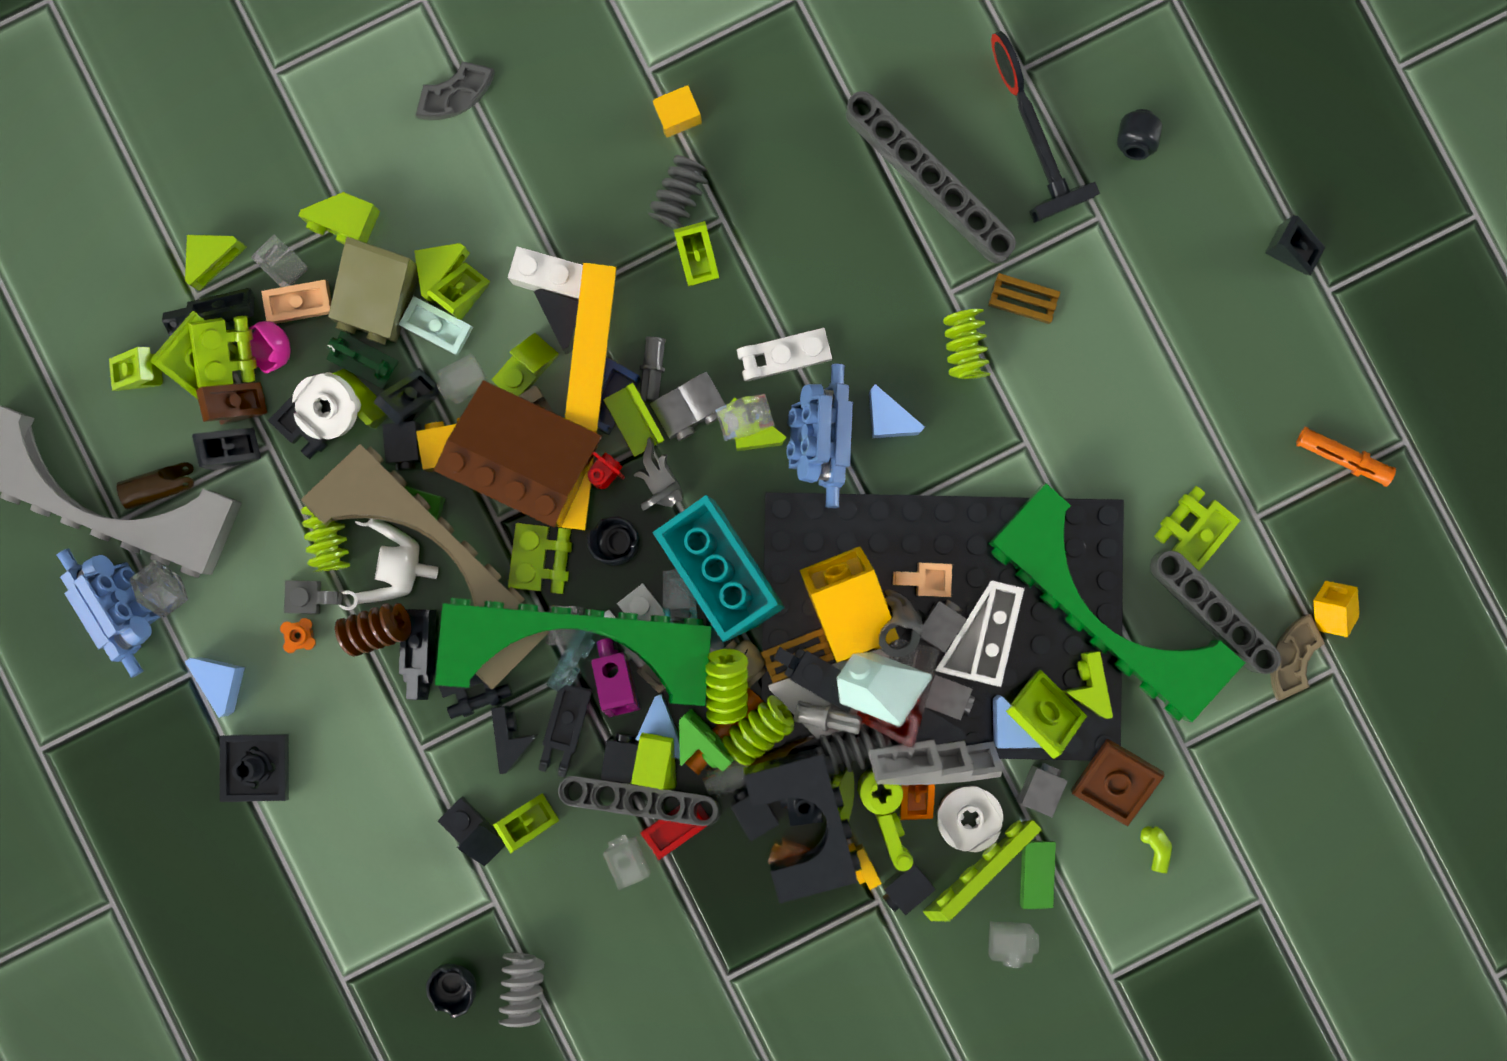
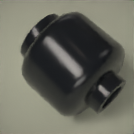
(1139, 134)

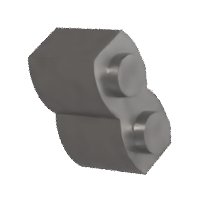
(688, 407)

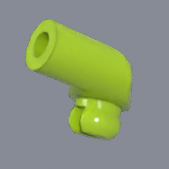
(1161, 845)

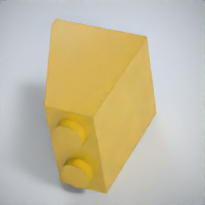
(848, 603)

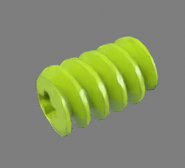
(965, 344)
(325, 543)
(727, 686)
(759, 731)
(881, 805)

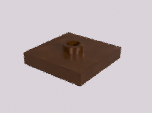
(1117, 782)

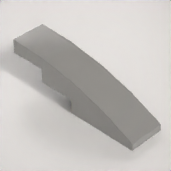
(935, 763)

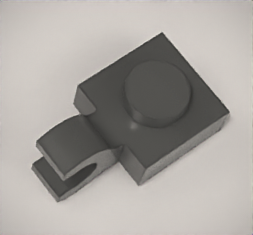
(307, 597)

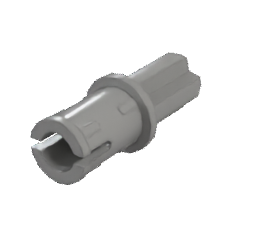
(827, 718)

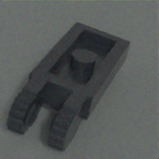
(565, 725)

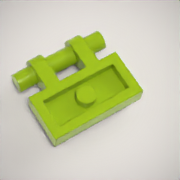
(212, 355)
(1204, 535)
(530, 555)
(891, 831)

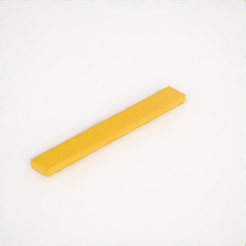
(589, 367)

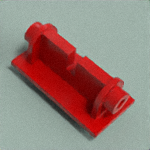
(604, 471)

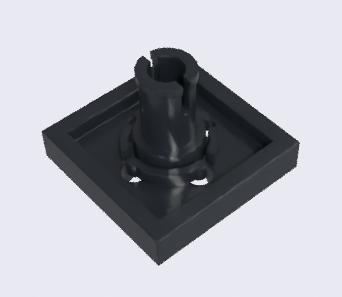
(241, 767)

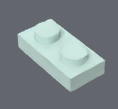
(435, 326)

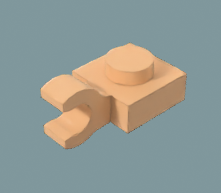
(930, 579)

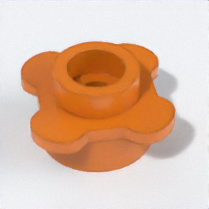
(303, 627)

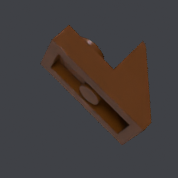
(231, 402)

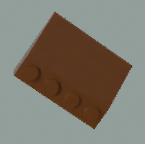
(518, 454)

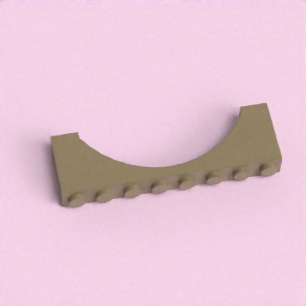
(367, 490)

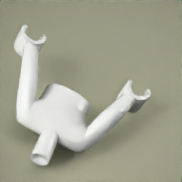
(394, 566)

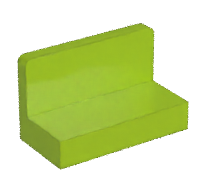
(633, 419)

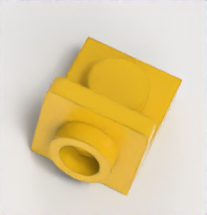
(868, 873)

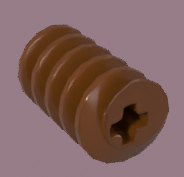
(373, 629)

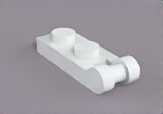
(785, 354)

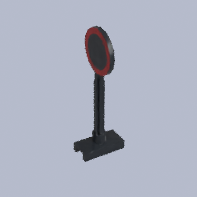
(1062, 196)

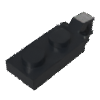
(219, 306)
(418, 654)
(812, 674)

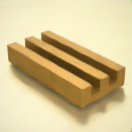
(1027, 286)
(822, 645)

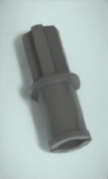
(652, 368)

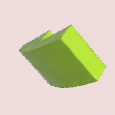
(845, 782)

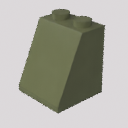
(372, 291)

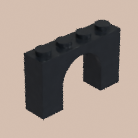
(830, 861)

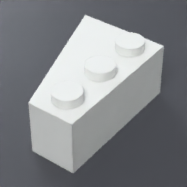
(986, 637)

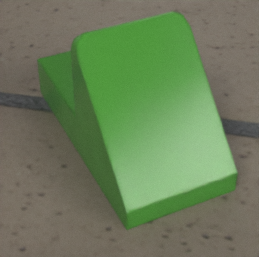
(696, 735)

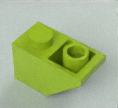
(342, 216)

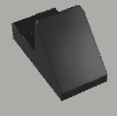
(408, 397)
(508, 748)
(473, 832)

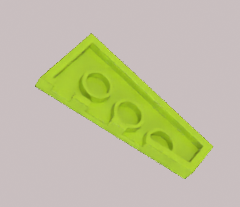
(981, 873)

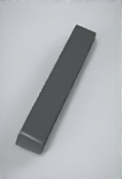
(924, 162)

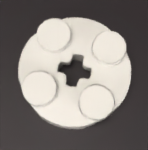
(308, 406)
(988, 821)

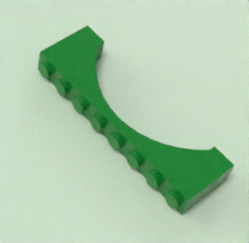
(1036, 548)
(477, 633)

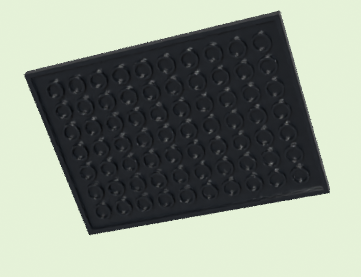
(955, 531)

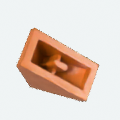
(917, 802)

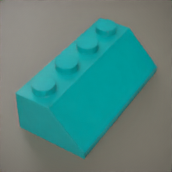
(718, 569)

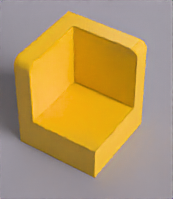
(677, 111)
(1336, 608)

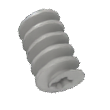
(523, 990)

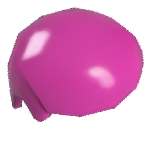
(269, 346)

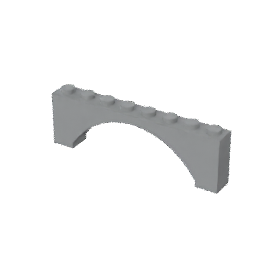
(185, 536)

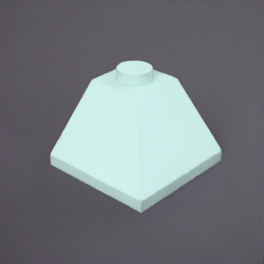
(881, 686)

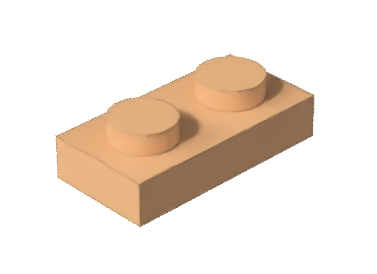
(297, 301)

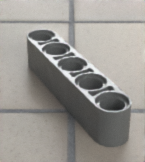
(1230, 616)
(623, 801)

